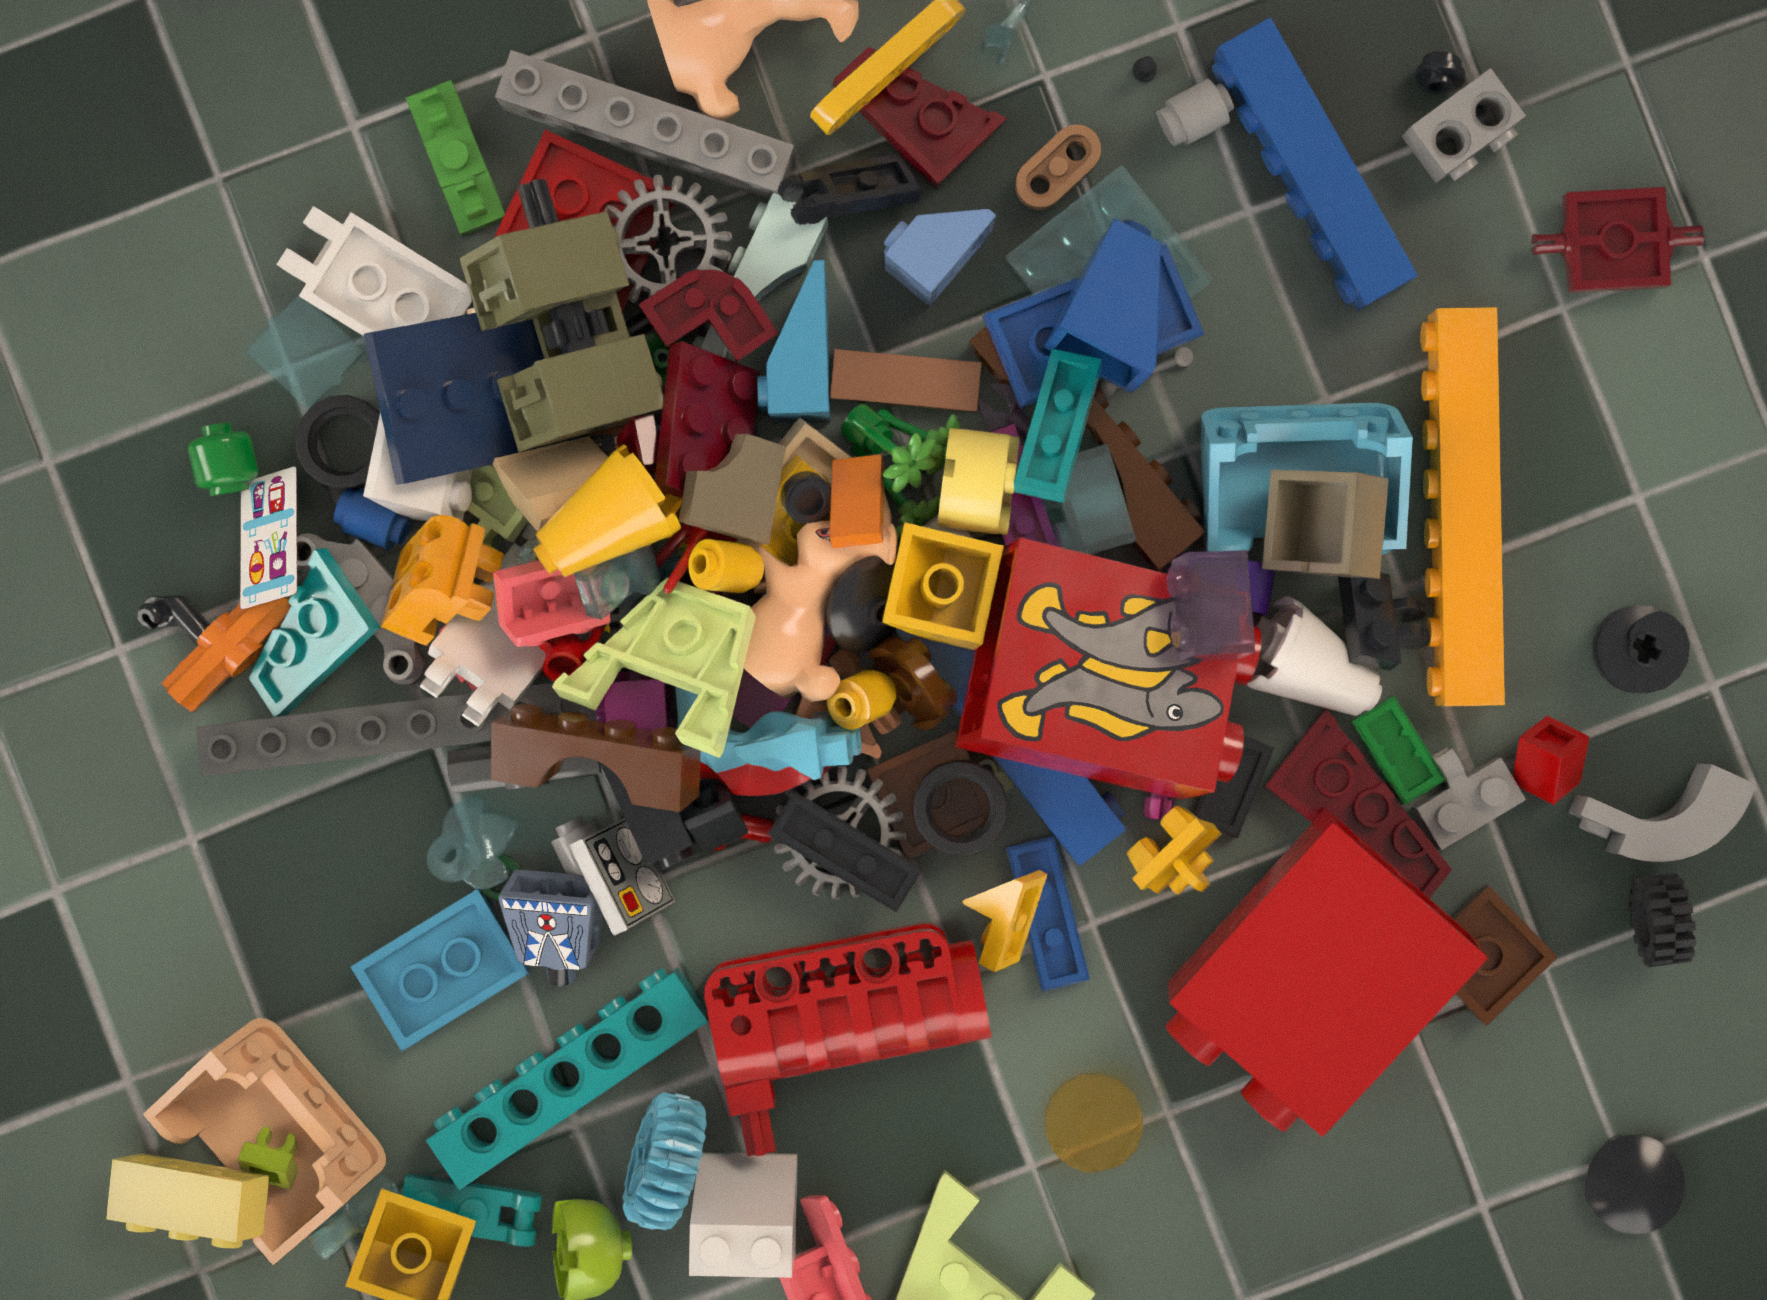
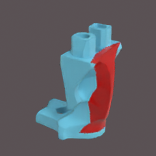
(776, 751)

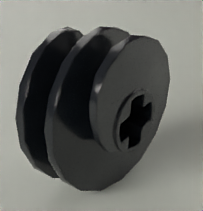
(1661, 637)

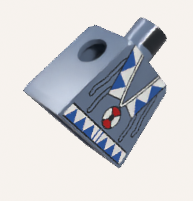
(552, 922)

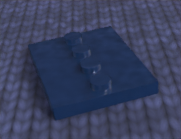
(444, 394)

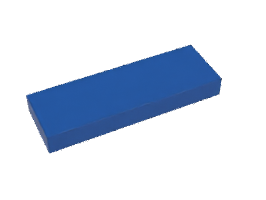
(1053, 929)

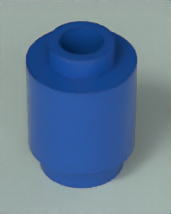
(370, 520)

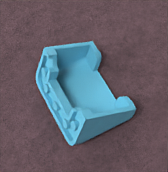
(1249, 442)

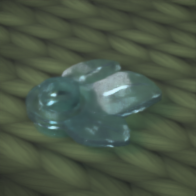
(478, 843)

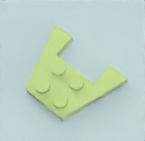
(681, 640)
(947, 1273)

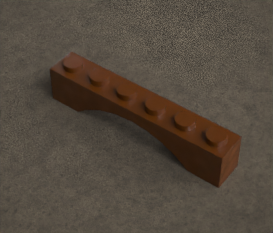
(1158, 517)

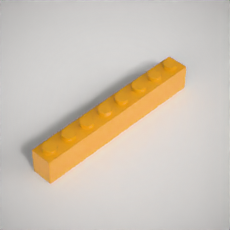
(1464, 506)

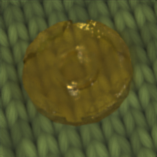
(1093, 1122)

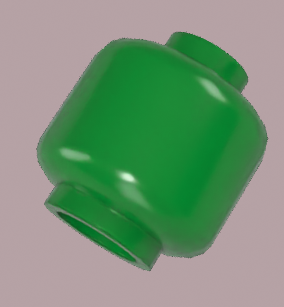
(223, 459)

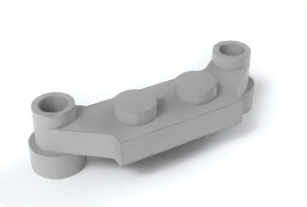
(373, 585)

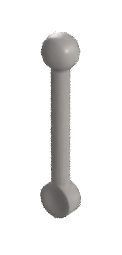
(1182, 358)

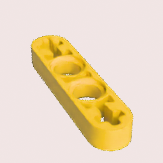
(886, 64)

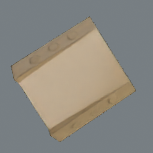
(547, 476)

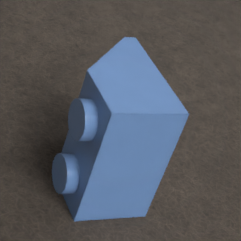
(935, 249)

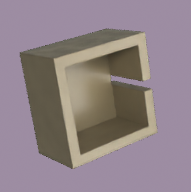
(1325, 523)

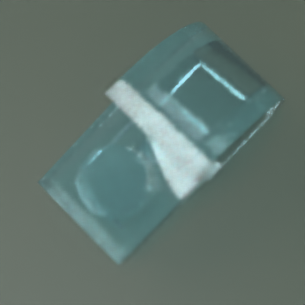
(614, 580)

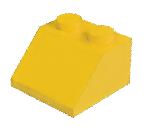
(942, 586)
(410, 1250)

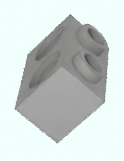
(1458, 120)

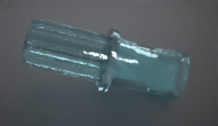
(350, 1219)

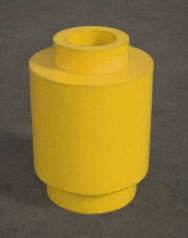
(725, 566)
(862, 699)

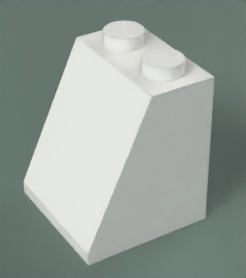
(744, 1215)

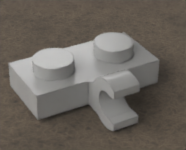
(1467, 799)

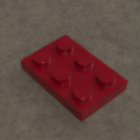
(702, 412)

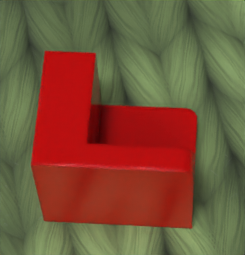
(1550, 759)

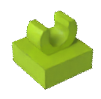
(273, 1162)

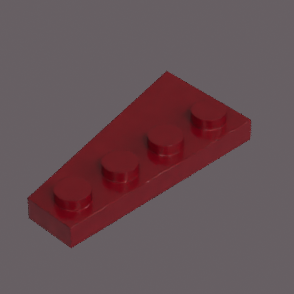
(1333, 774)

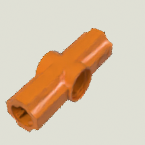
(224, 651)

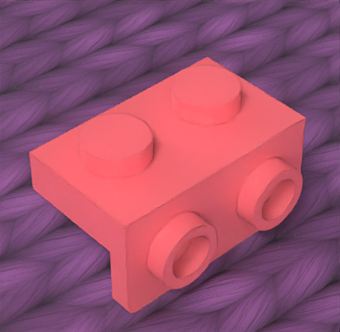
(540, 605)

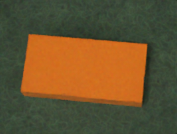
(857, 501)

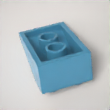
(799, 362)

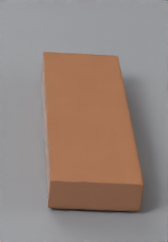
(905, 381)

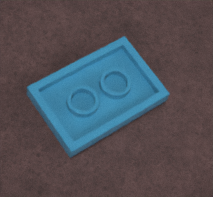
(440, 969)

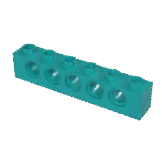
(468, 1157)

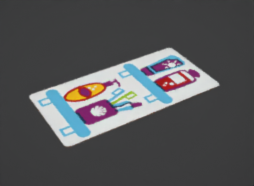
(269, 538)

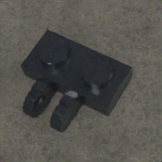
(1371, 622)

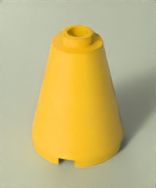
(605, 517)

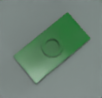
(1397, 750)

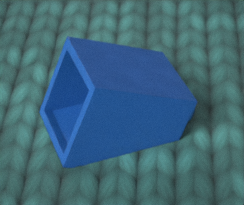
(1115, 306)

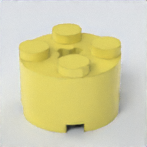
(978, 481)

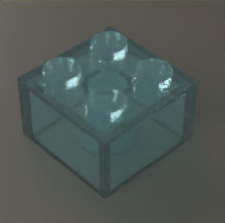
(1094, 508)

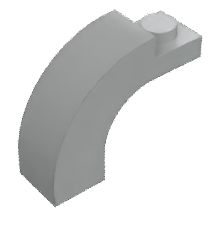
(1698, 821)

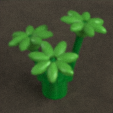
(872, 433)

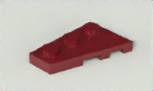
(925, 122)

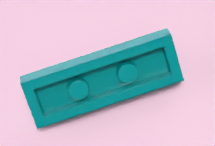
(1057, 425)

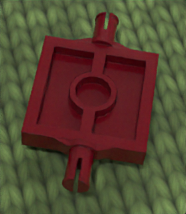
(1617, 240)

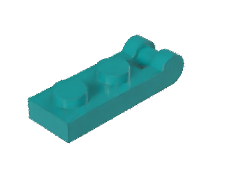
(480, 1204)

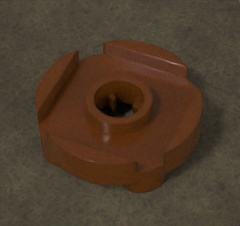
(915, 679)

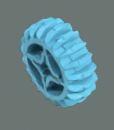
(664, 1161)

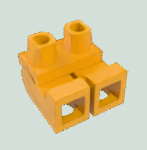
(437, 578)

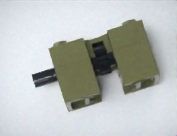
(568, 285)

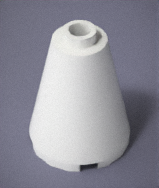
(1311, 663)

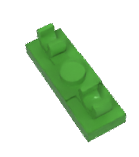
(456, 158)

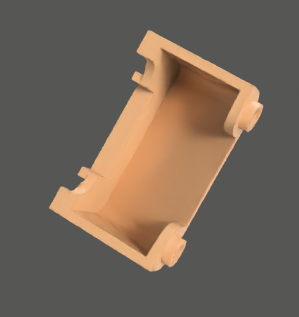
(268, 1082)

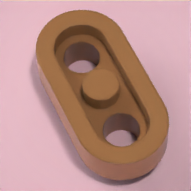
(1057, 168)

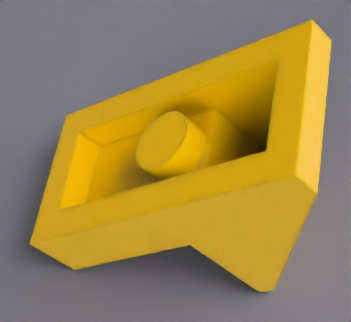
(1012, 913)

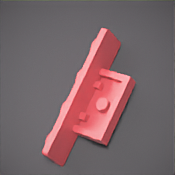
(828, 1268)

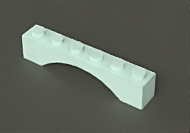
(773, 256)

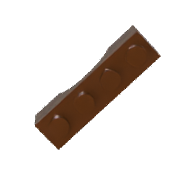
(650, 763)

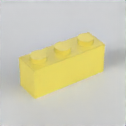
(187, 1199)

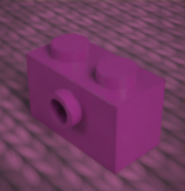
(638, 700)

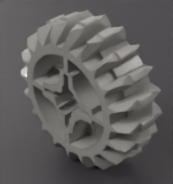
(660, 199)
(865, 798)

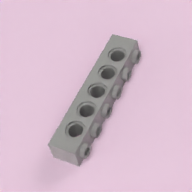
(644, 125)

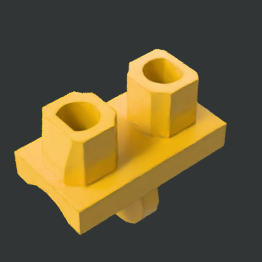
(1180, 861)

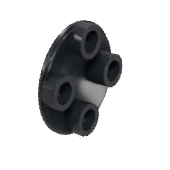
(1635, 1184)

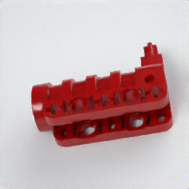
(837, 1017)

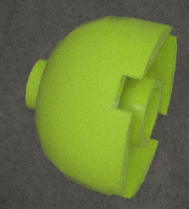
(587, 1248)

